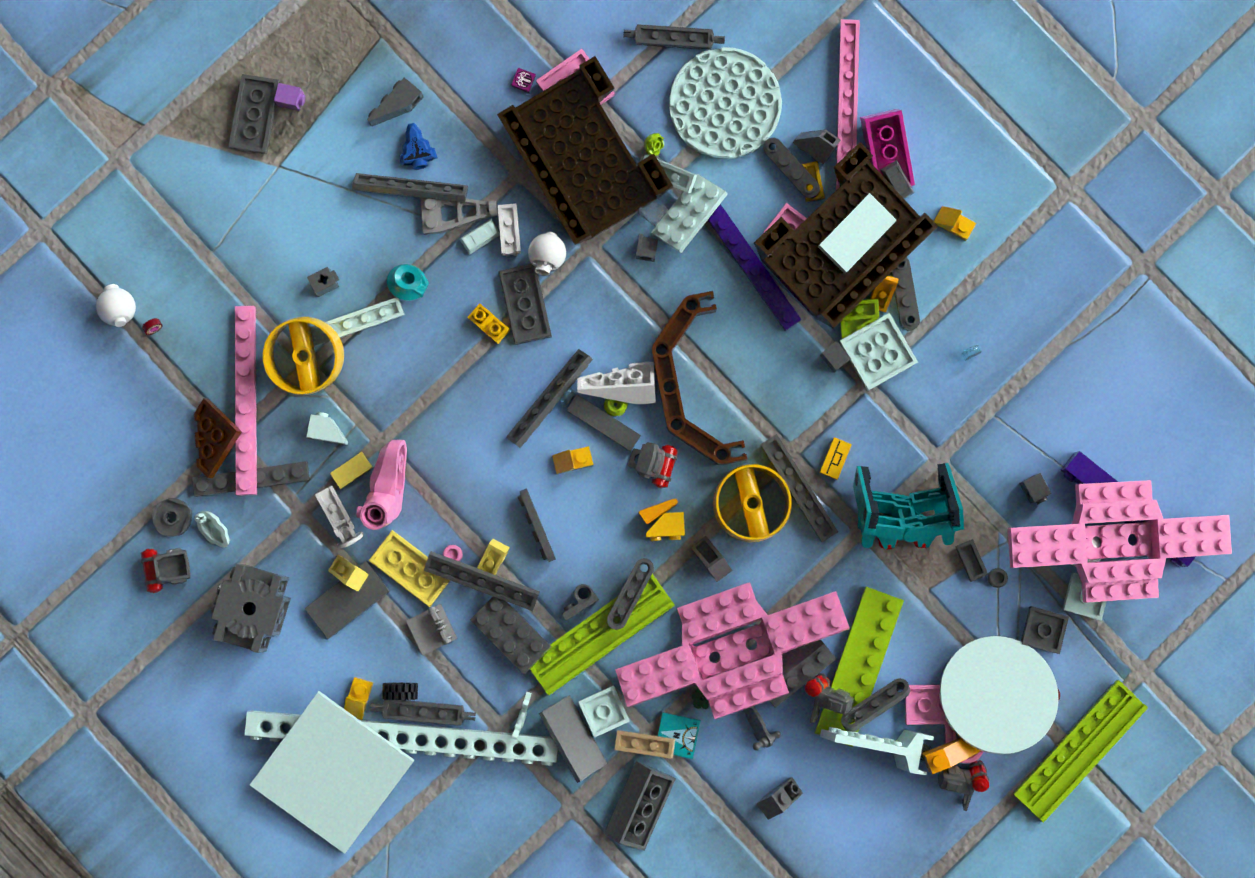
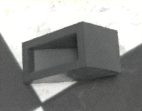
(711, 558)

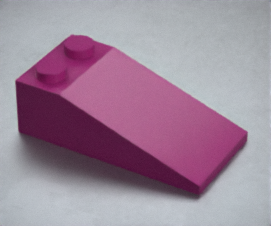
(887, 141)

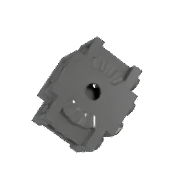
(233, 608)

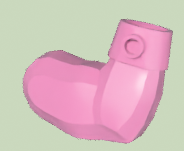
(386, 487)

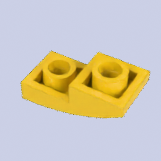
(488, 323)

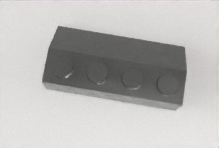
(802, 665)
(639, 806)

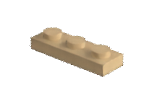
(644, 744)

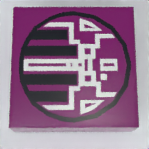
(523, 80)

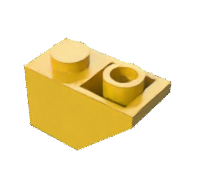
(668, 525)

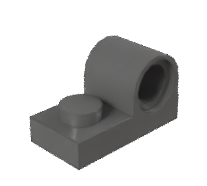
(573, 609)

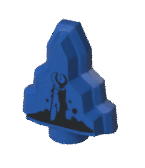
(416, 149)

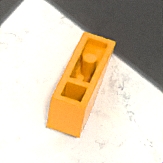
(948, 755)

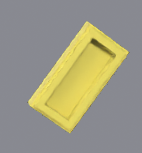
(351, 470)

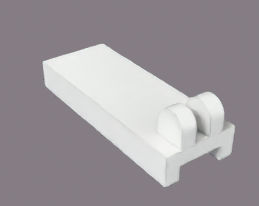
(509, 230)

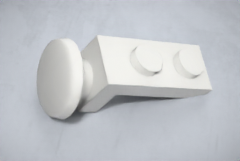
(338, 517)

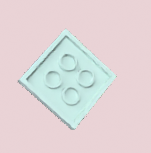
(878, 352)

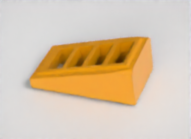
(652, 513)

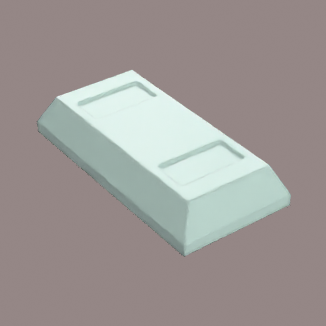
(480, 236)

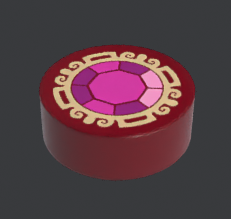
(152, 326)

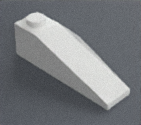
(627, 385)

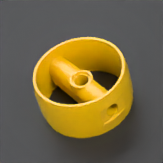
(302, 340)
(747, 489)

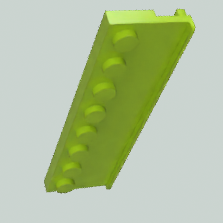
(595, 638)
(863, 651)
(1080, 750)

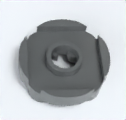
(166, 507)

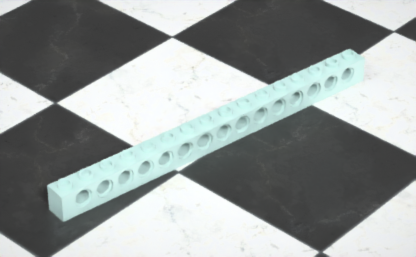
(255, 730)

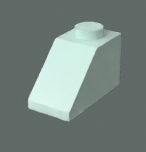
(325, 429)

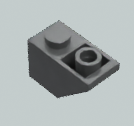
(817, 143)
(780, 798)

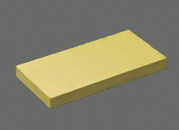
(406, 567)

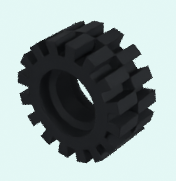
(400, 691)

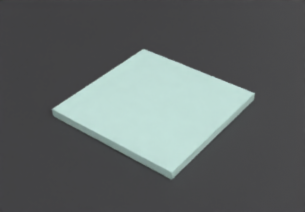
(332, 772)

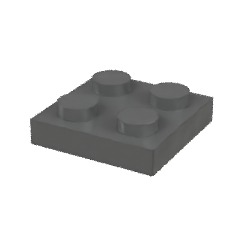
(1044, 630)

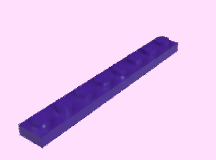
(753, 268)

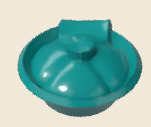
(407, 282)

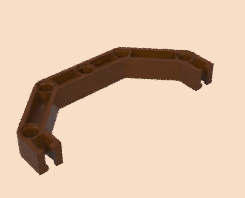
(666, 373)

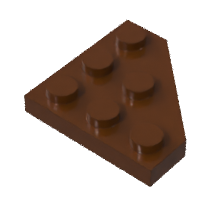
(214, 437)

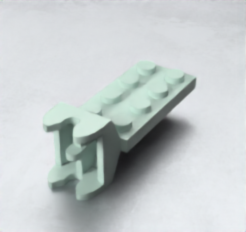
(905, 749)

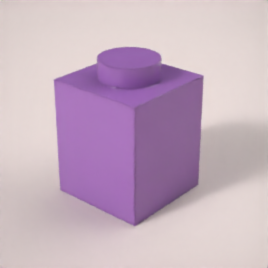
(289, 97)

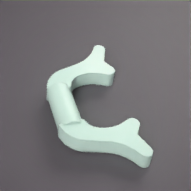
(522, 716)

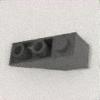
(398, 102)

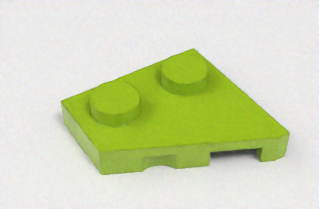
(861, 316)

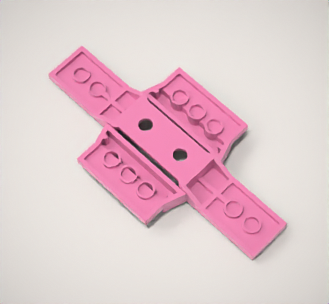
(1155, 539)
(742, 685)

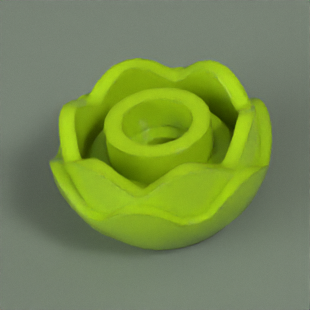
(653, 144)
(615, 410)

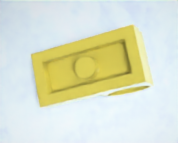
(493, 556)
(348, 573)

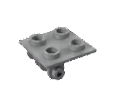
(431, 629)

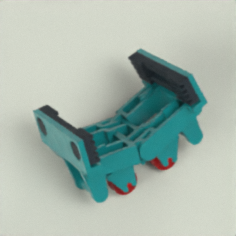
(908, 521)

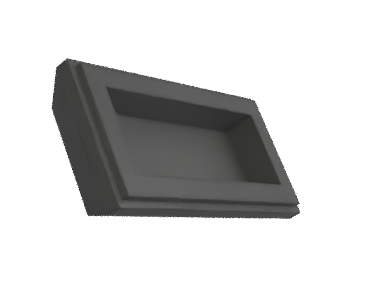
(897, 178)
(971, 560)

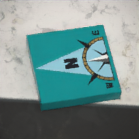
(683, 730)

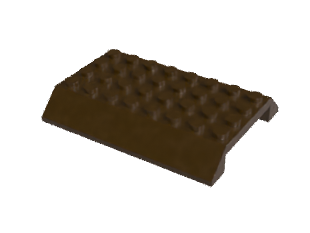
(581, 155)
(810, 274)

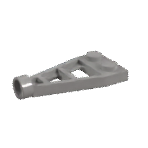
(432, 216)

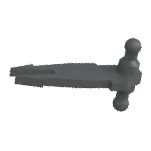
(762, 735)

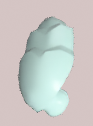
(212, 528)

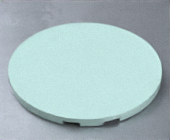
(725, 103)
(999, 695)

